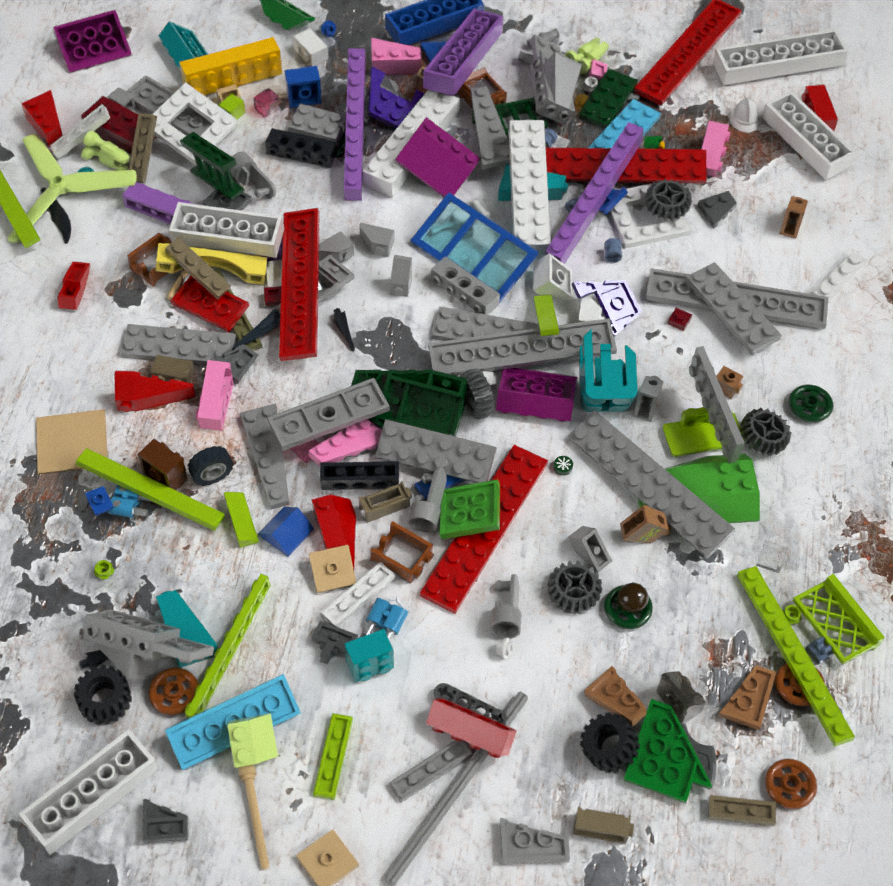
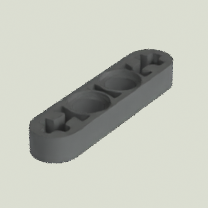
(472, 702)

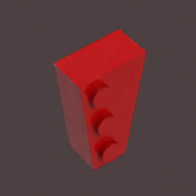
(43, 117)

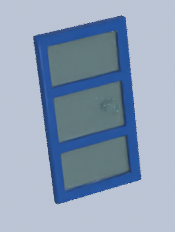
(474, 244)

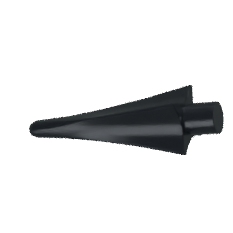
(341, 322)
(93, 659)

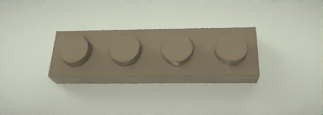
(142, 145)
(197, 268)

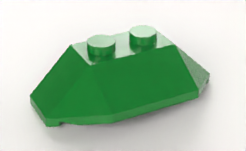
(285, 14)

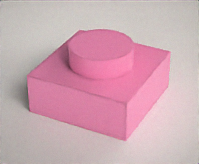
(597, 69)

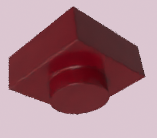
(272, 295)
(679, 319)

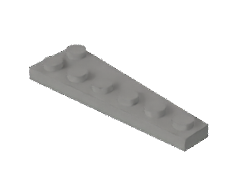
(490, 132)
(266, 454)

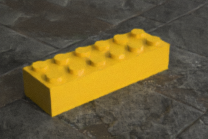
(233, 66)

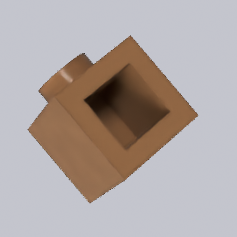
(730, 382)

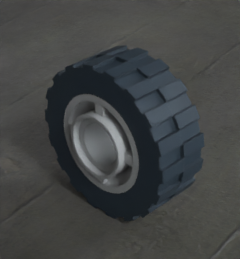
(210, 465)

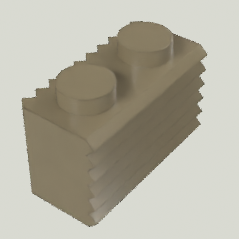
(172, 368)

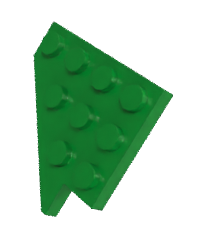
(665, 756)

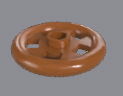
(161, 680)
(786, 691)
(796, 767)

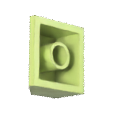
(252, 740)

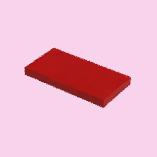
(201, 303)

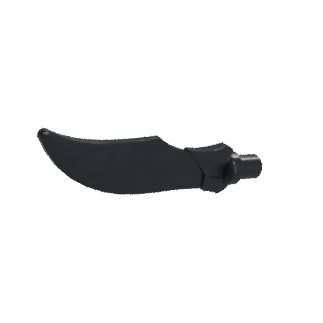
(60, 218)

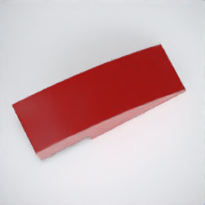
(73, 285)

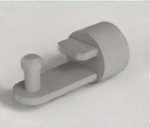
(247, 168)
(423, 513)
(506, 619)

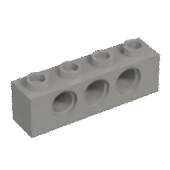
(464, 286)

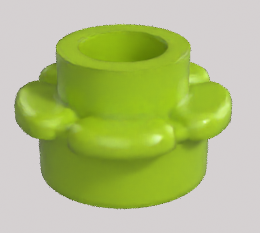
(101, 565)
(795, 611)

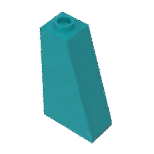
(555, 184)
(179, 615)

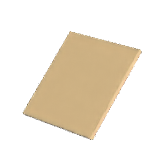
(66, 436)

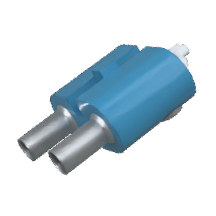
(126, 502)
(386, 616)

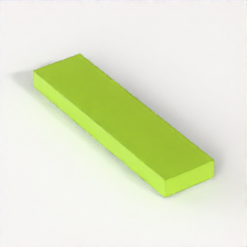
(546, 315)
(333, 756)

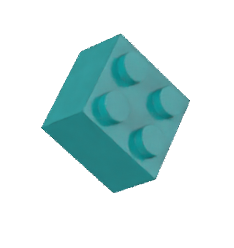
(369, 656)

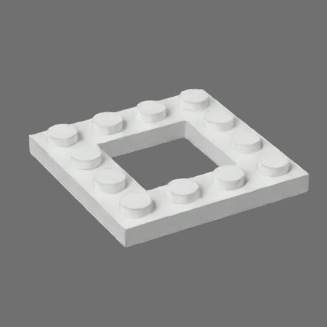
(187, 96)
(648, 234)

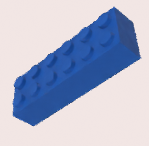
(428, 19)

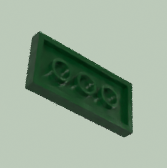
(608, 98)

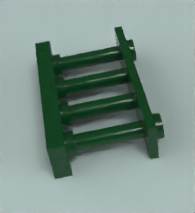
(514, 109)
(213, 157)

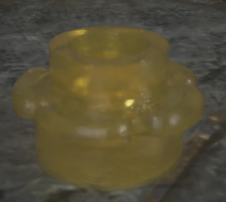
(580, 100)

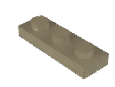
(742, 810)

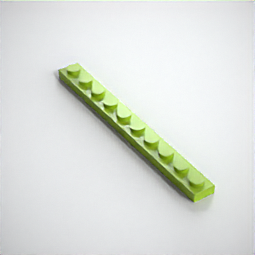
(796, 657)

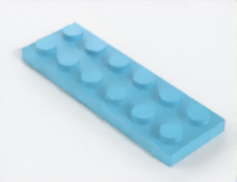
(634, 113)
(208, 730)

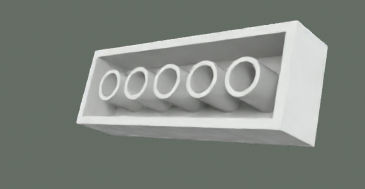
(808, 135)
(227, 229)
(89, 791)

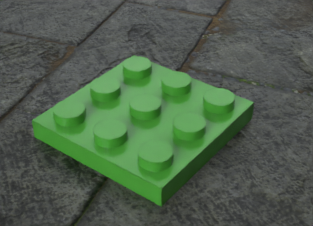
(470, 509)

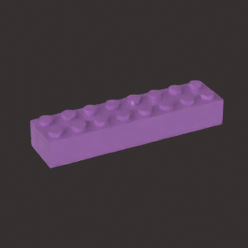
(463, 52)

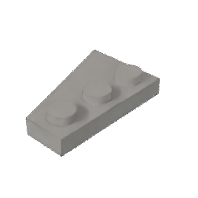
(530, 845)

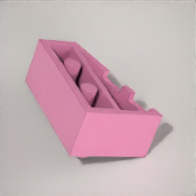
(395, 57)
(714, 143)
(215, 395)

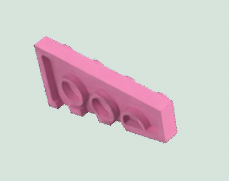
(347, 442)

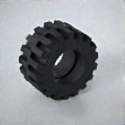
(95, 681)
(598, 732)

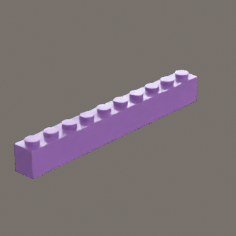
(354, 125)
(596, 193)
(162, 206)

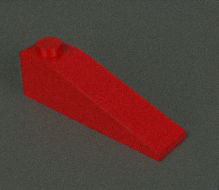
(141, 392)
(336, 522)

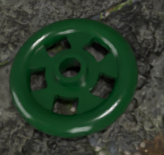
(812, 398)
(613, 614)

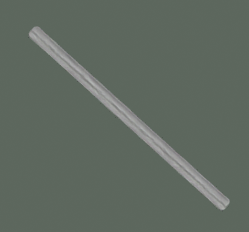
(448, 800)

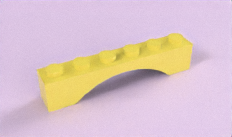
(247, 267)

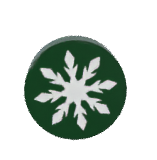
(563, 465)

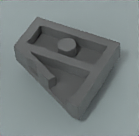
(717, 207)
(240, 361)
(163, 824)

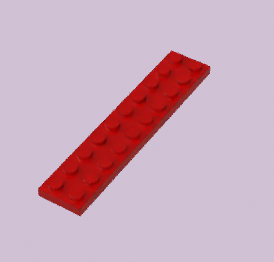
(687, 52)
(644, 167)
(299, 285)
(470, 553)

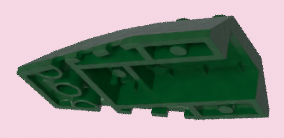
(420, 398)

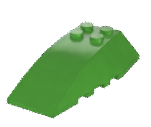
(722, 486)

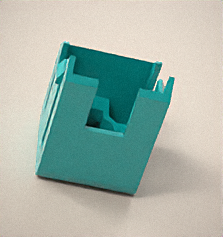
(614, 380)

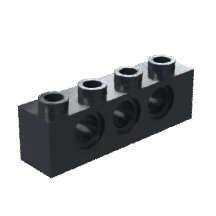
(300, 147)
(359, 475)

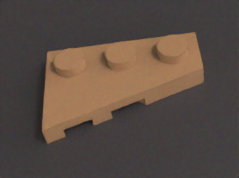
(614, 696)
(751, 699)

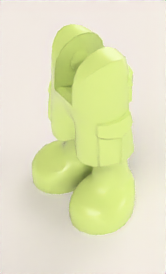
(587, 52)
(106, 151)

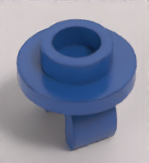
(328, 28)

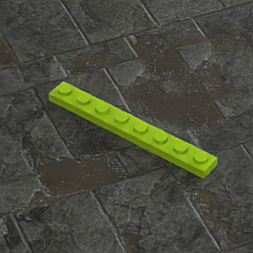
(231, 643)

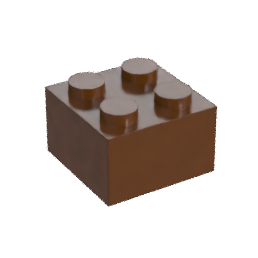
(163, 464)

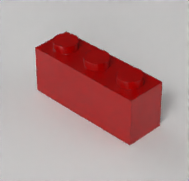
(819, 101)

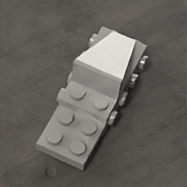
(553, 80)
(137, 643)

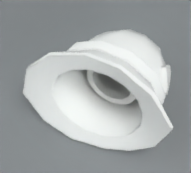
(745, 116)

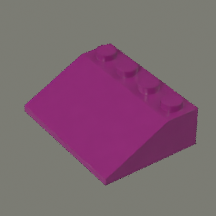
(92, 41)
(437, 158)
(536, 394)

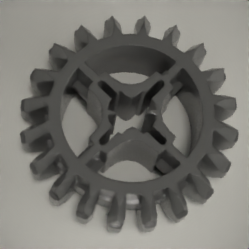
(668, 199)
(479, 394)
(765, 431)
(576, 597)

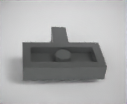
(331, 640)

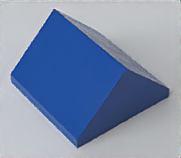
(287, 530)

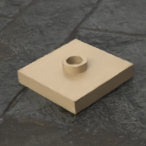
(332, 569)
(327, 860)

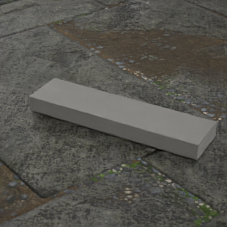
(430, 770)

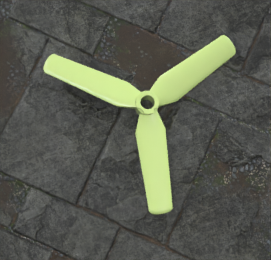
(62, 183)

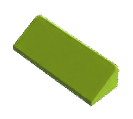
(241, 518)

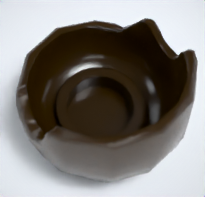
(633, 597)

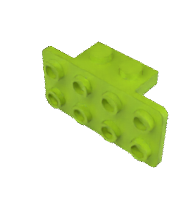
(692, 433)

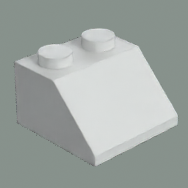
(552, 278)

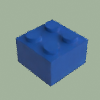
(303, 86)

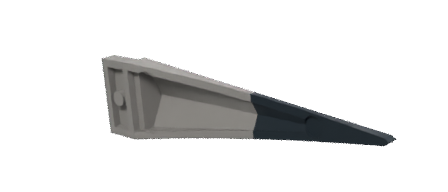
(331, 279)

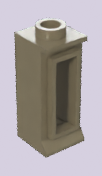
(387, 507)
(603, 825)

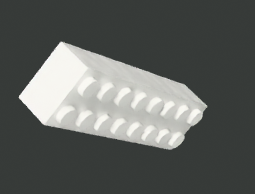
(780, 57)
(386, 174)
(529, 183)

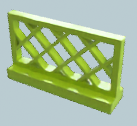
(852, 612)

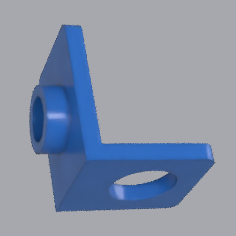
(99, 500)

